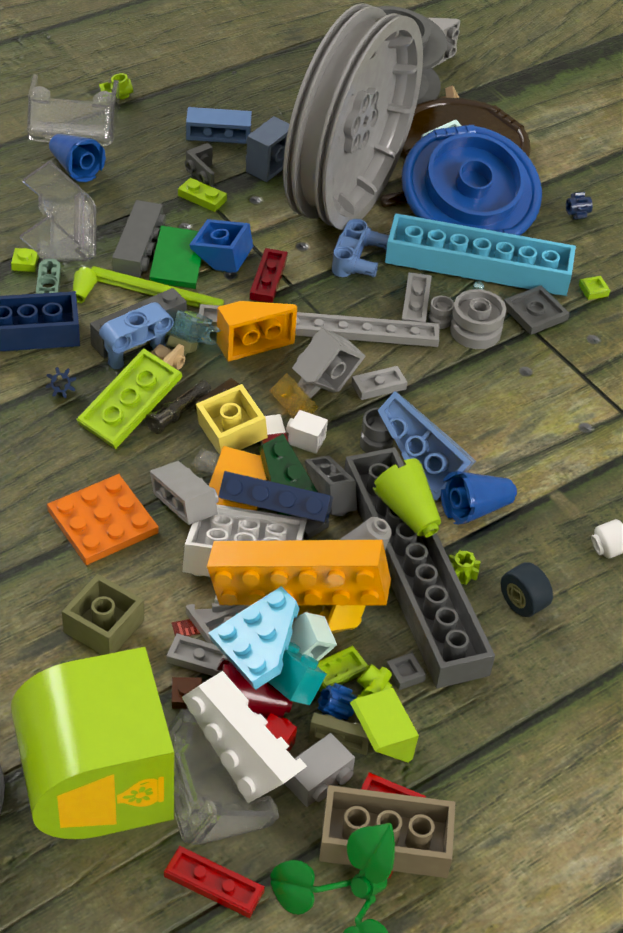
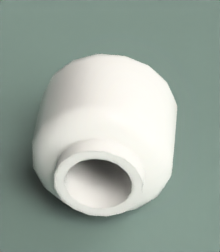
(609, 539)

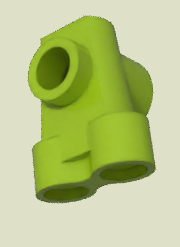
(125, 85)
(374, 680)

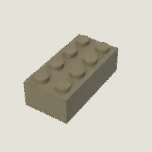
(420, 828)

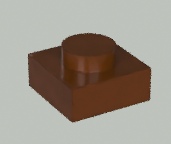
(181, 687)

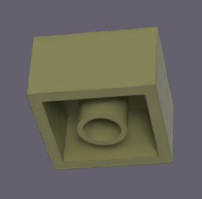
(103, 615)

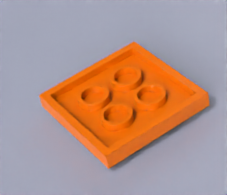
(102, 519)

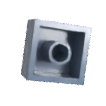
(267, 149)

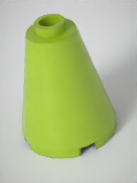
(409, 496)

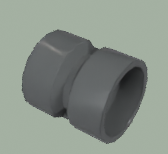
(374, 432)

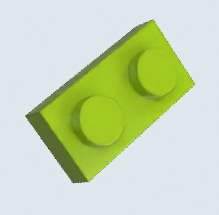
(202, 194)

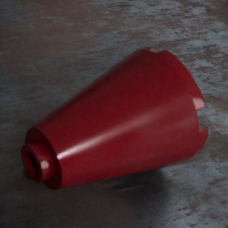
(262, 700)

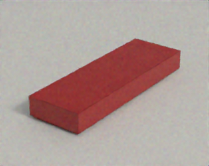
(214, 881)

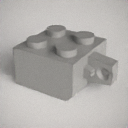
(327, 363)

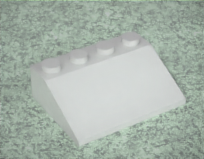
(236, 525)

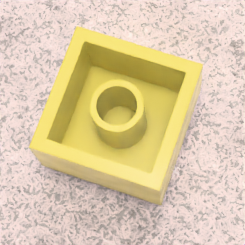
(232, 419)

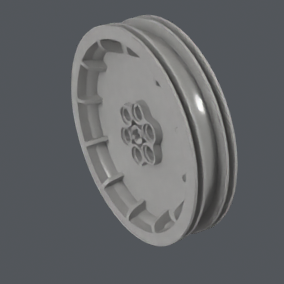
(352, 115)

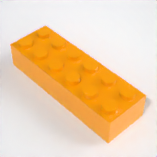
(307, 569)

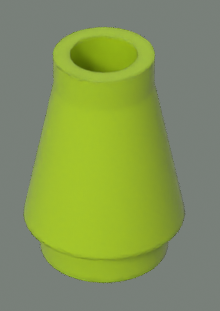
(83, 283)

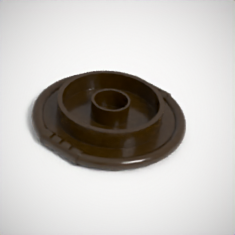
(441, 111)

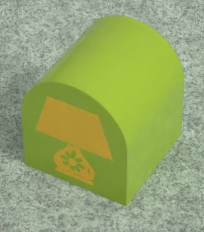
(95, 746)

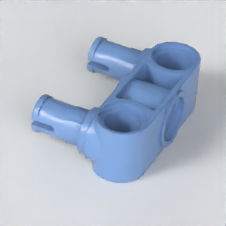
(350, 246)
(135, 329)

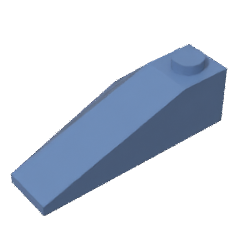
(424, 441)

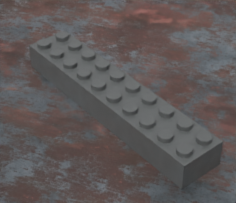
(424, 584)

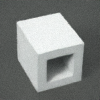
(307, 431)

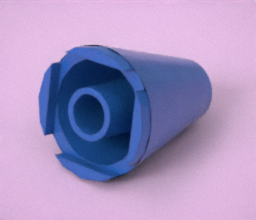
(78, 155)
(475, 495)

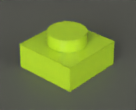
(24, 260)

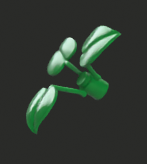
(367, 849)

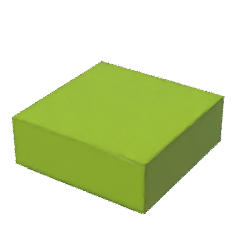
(594, 287)

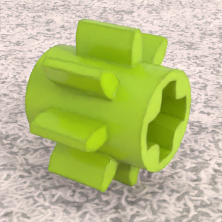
(465, 566)

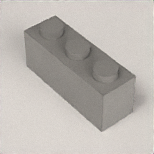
(184, 492)

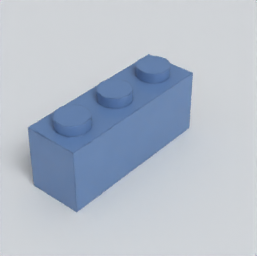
(218, 125)

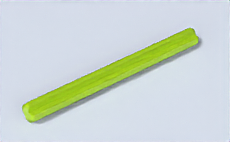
(151, 288)

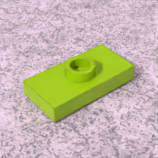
(342, 667)

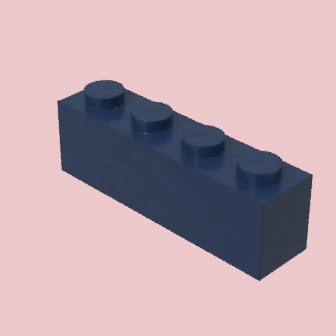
(275, 497)

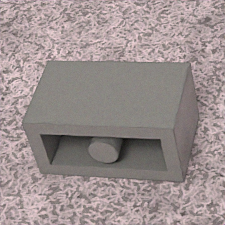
(326, 765)

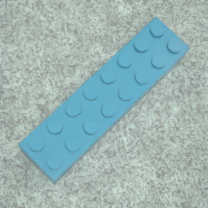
(480, 254)

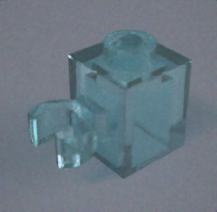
(193, 327)

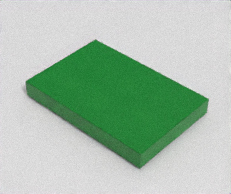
(174, 260)

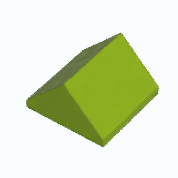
(387, 724)

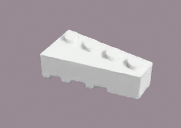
(241, 738)

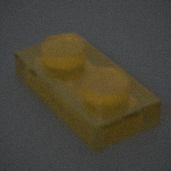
(292, 396)

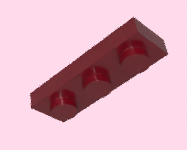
(268, 275)

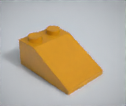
(254, 327)

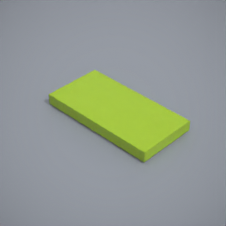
(129, 398)

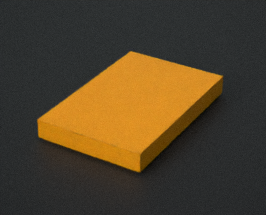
(239, 463)

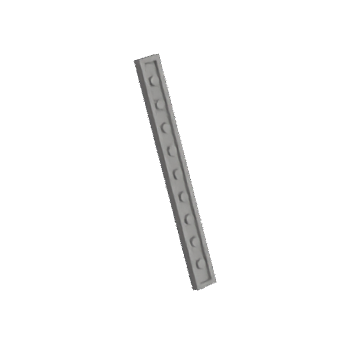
(357, 328)

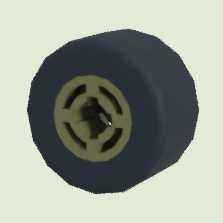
(526, 589)

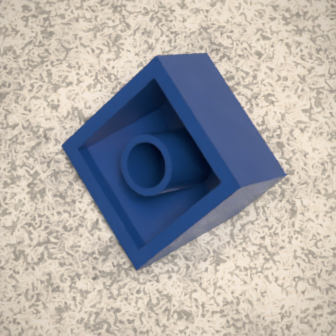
(223, 244)

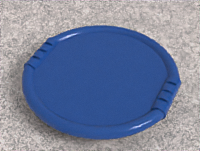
(472, 180)

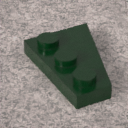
(283, 465)

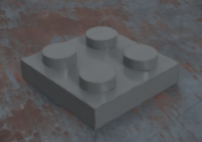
(536, 310)

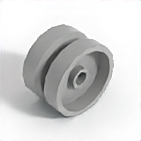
(477, 319)

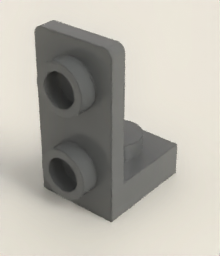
(198, 161)

